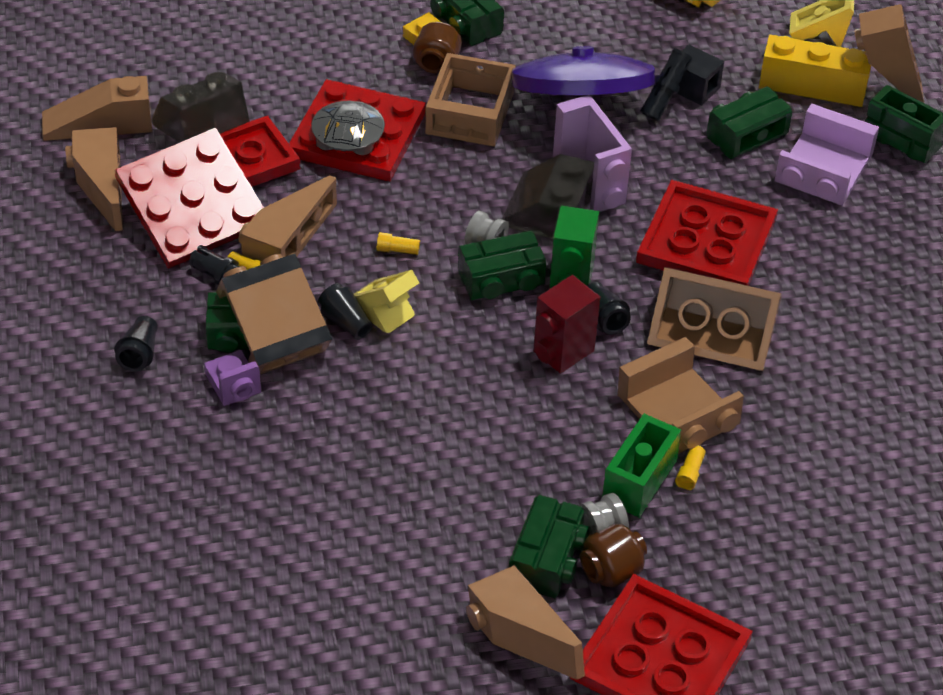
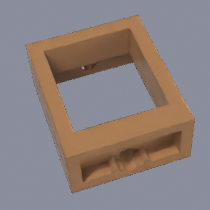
(468, 121)

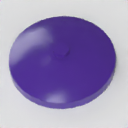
(583, 74)

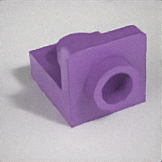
(233, 377)

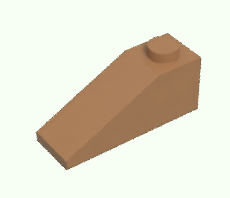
(890, 49)
(110, 104)
(94, 159)
(289, 222)
(523, 622)

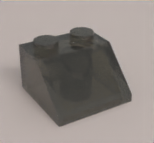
(201, 107)
(544, 189)

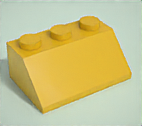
(815, 70)

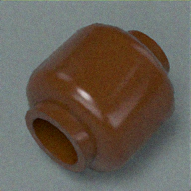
(434, 43)
(613, 555)

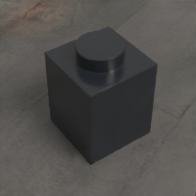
(702, 76)

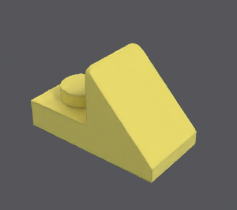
(822, 16)
(387, 301)

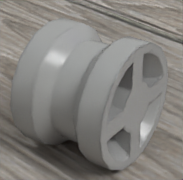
(484, 228)
(604, 513)

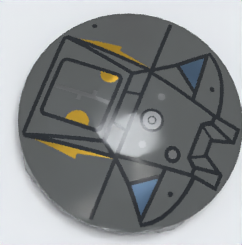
(348, 127)

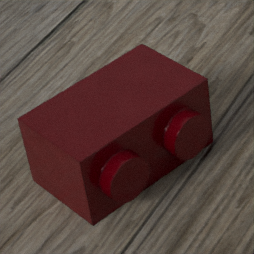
(566, 324)

